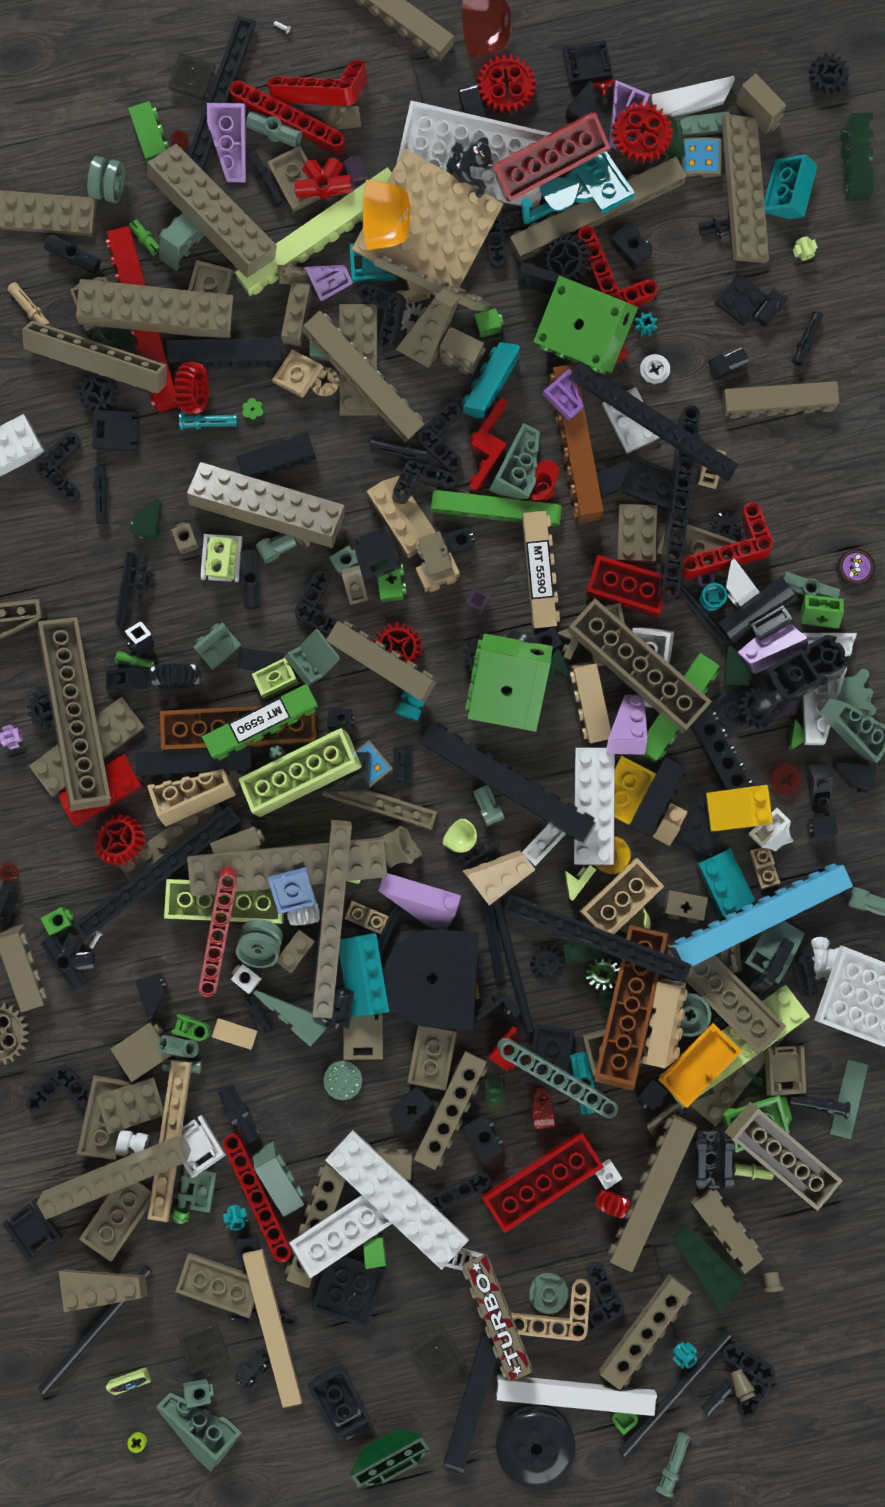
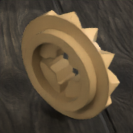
(328, 388)

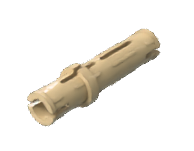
(34, 313)

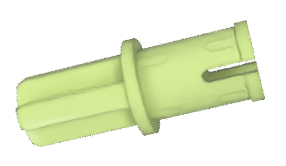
(752, 1171)

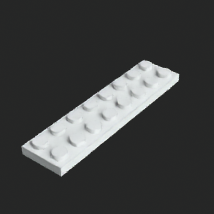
(397, 1199)

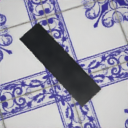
(258, 659)

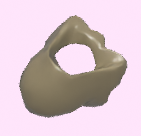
(400, 847)

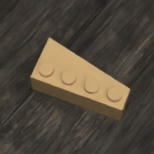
(666, 1023)

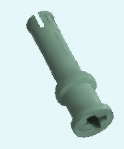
(670, 1473)

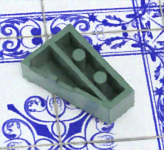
(177, 240)
(278, 1179)

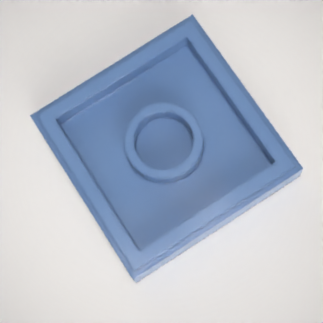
(292, 890)

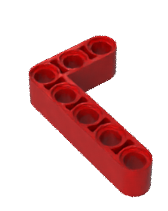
(321, 91)
(607, 277)
(733, 550)

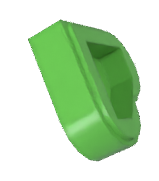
(624, 1421)

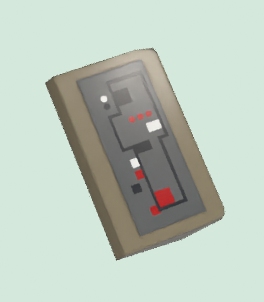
(657, 1122)

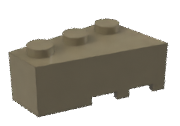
(20, 615)

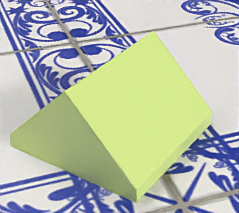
(275, 679)

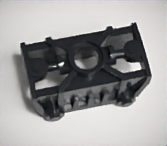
(722, 1160)

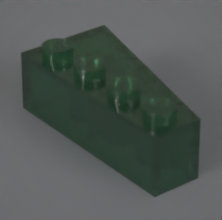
(857, 157)
(711, 1270)

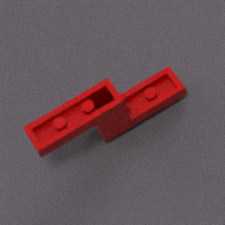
(487, 445)

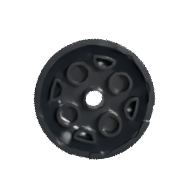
(535, 1426)

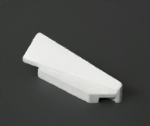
(692, 98)

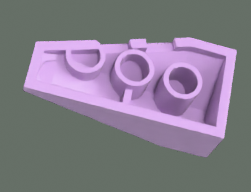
(228, 132)
(426, 903)

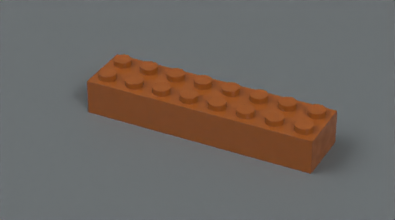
(579, 459)
(186, 727)
(629, 1015)

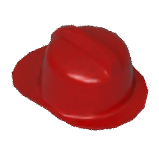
(546, 477)

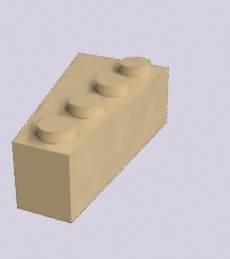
(590, 700)
(190, 795)

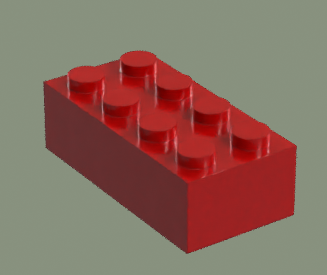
(625, 584)

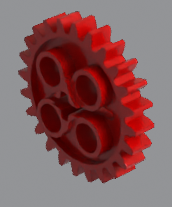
(522, 83)
(644, 115)

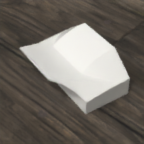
(772, 835)

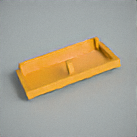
(699, 1065)

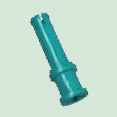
(211, 421)

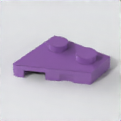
(328, 279)
(564, 396)

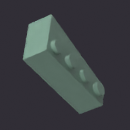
(859, 730)

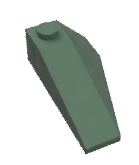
(519, 467)
(302, 1022)
(202, 1433)

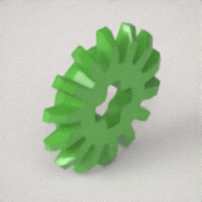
(595, 972)

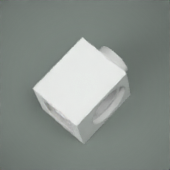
(255, 978)
(608, 1174)

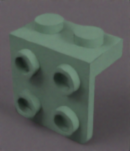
(312, 658)

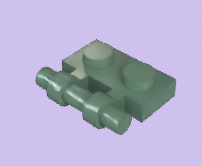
(202, 1193)

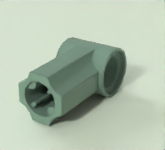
(271, 548)
(489, 808)
(863, 900)
(178, 1047)

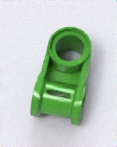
(187, 1028)

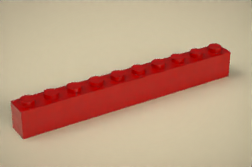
(149, 343)

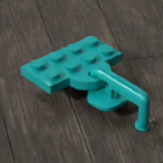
(591, 181)

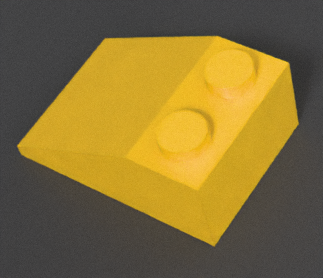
(739, 808)

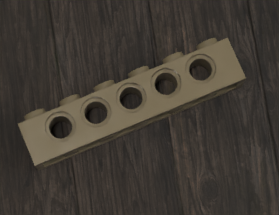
(424, 1153)
(296, 1272)
(645, 1320)

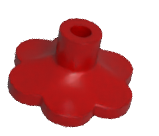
(603, 85)

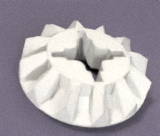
(656, 361)

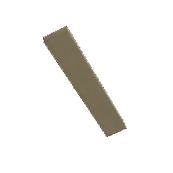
(386, 806)

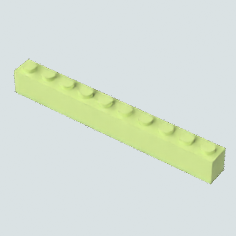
(312, 237)

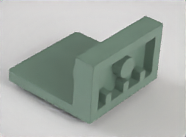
(216, 645)

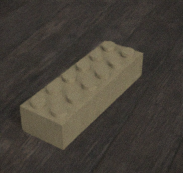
(783, 1156)

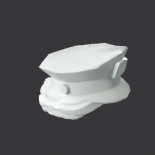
(823, 958)

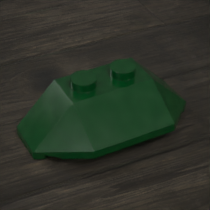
(388, 1457)

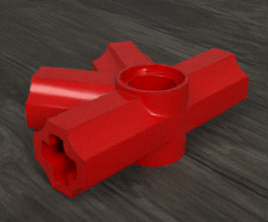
(328, 176)

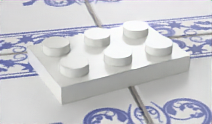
(630, 434)

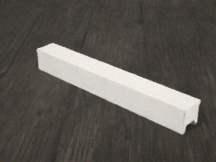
(576, 1395)

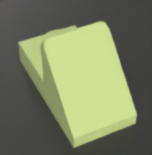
(573, 885)

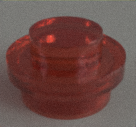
(180, 138)

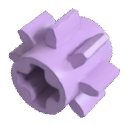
(10, 737)

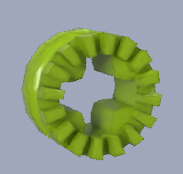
(136, 1449)

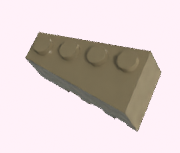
(427, 334)
(22, 968)
(726, 1229)
(95, 1289)

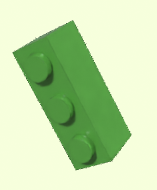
(148, 131)

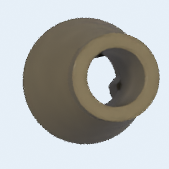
(742, 1386)

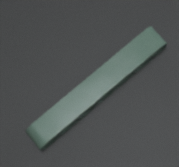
(565, 1082)

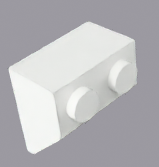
(740, 585)

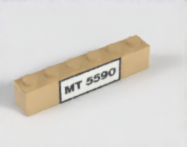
(539, 569)

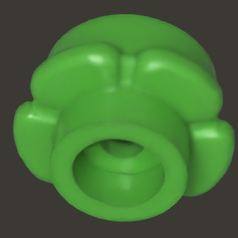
(180, 1215)

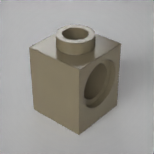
(189, 544)

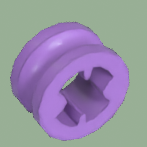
(711, 580)

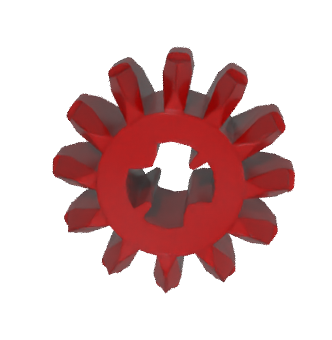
(612, 1203)

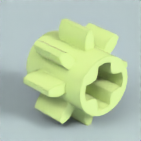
(805, 248)

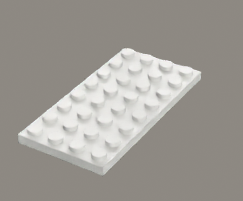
(435, 130)

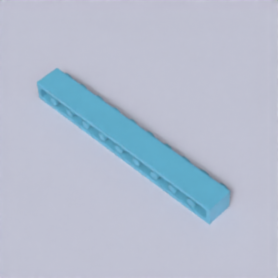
(762, 916)

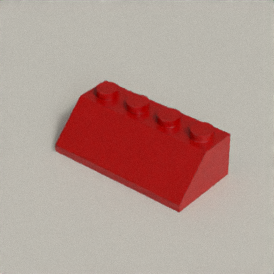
(121, 784)

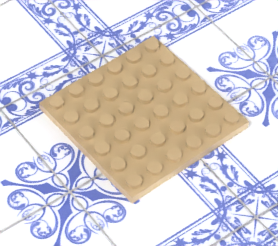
(444, 223)

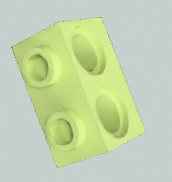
(226, 558)

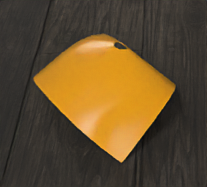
(381, 211)

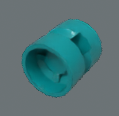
(713, 597)
(409, 706)

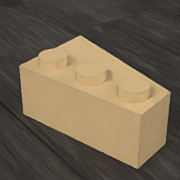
(500, 875)

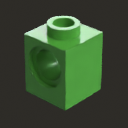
(488, 322)
(50, 924)

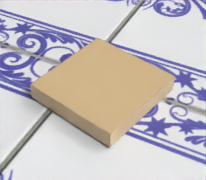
(297, 373)

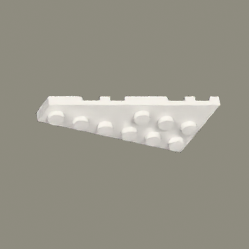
(815, 726)

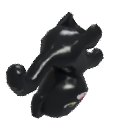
(476, 155)

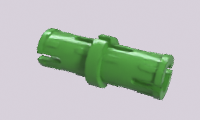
(144, 237)
(134, 661)

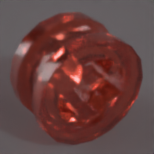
(14, 870)

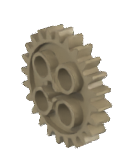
(16, 1029)

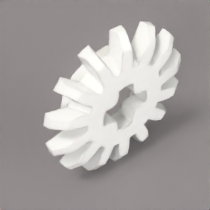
(407, 315)

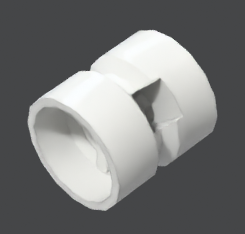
(129, 1143)

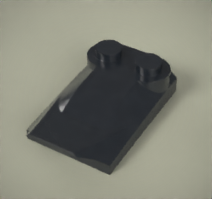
(339, 1402)

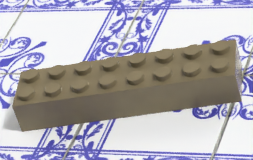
(211, 210)
(154, 309)
(266, 505)
(639, 666)

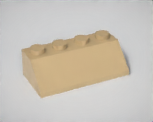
(404, 520)
(622, 897)

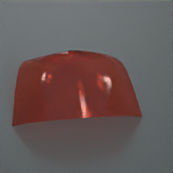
(481, 26)

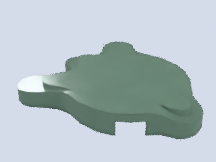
(856, 694)

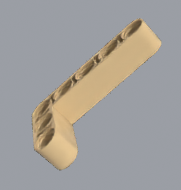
(568, 1324)

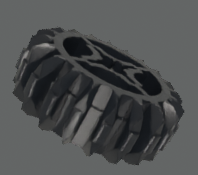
(566, 245)
(175, 676)

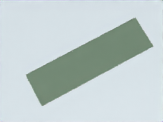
(851, 1092)

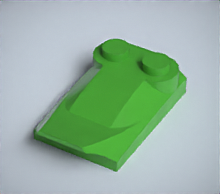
(775, 1108)

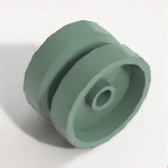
(106, 179)
(259, 943)
(699, 1015)

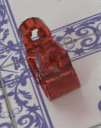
(542, 1112)

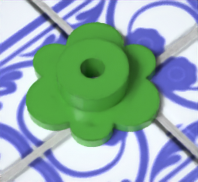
(252, 404)

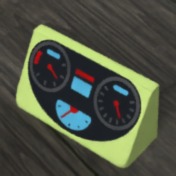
(128, 1381)

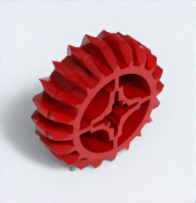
(191, 387)
(410, 637)
(110, 851)

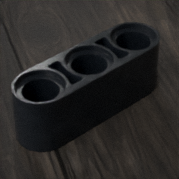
(471, 100)

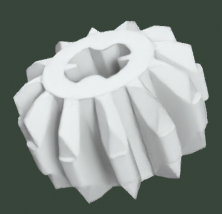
(304, 915)

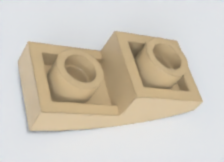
(764, 868)
(365, 917)
(234, 1034)

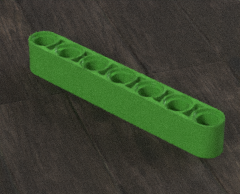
(491, 507)

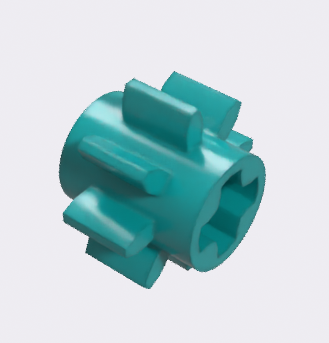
(645, 329)
(235, 1217)
(685, 1355)

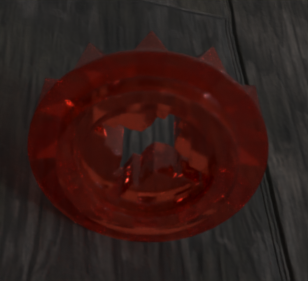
(786, 770)

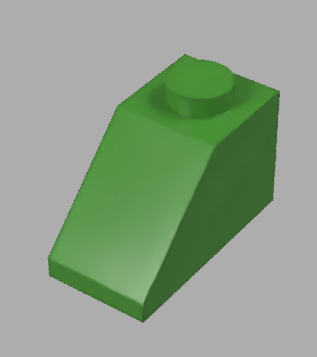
(375, 1252)

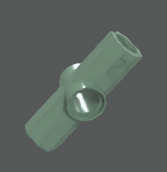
(281, 133)
(799, 583)

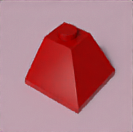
(495, 1056)

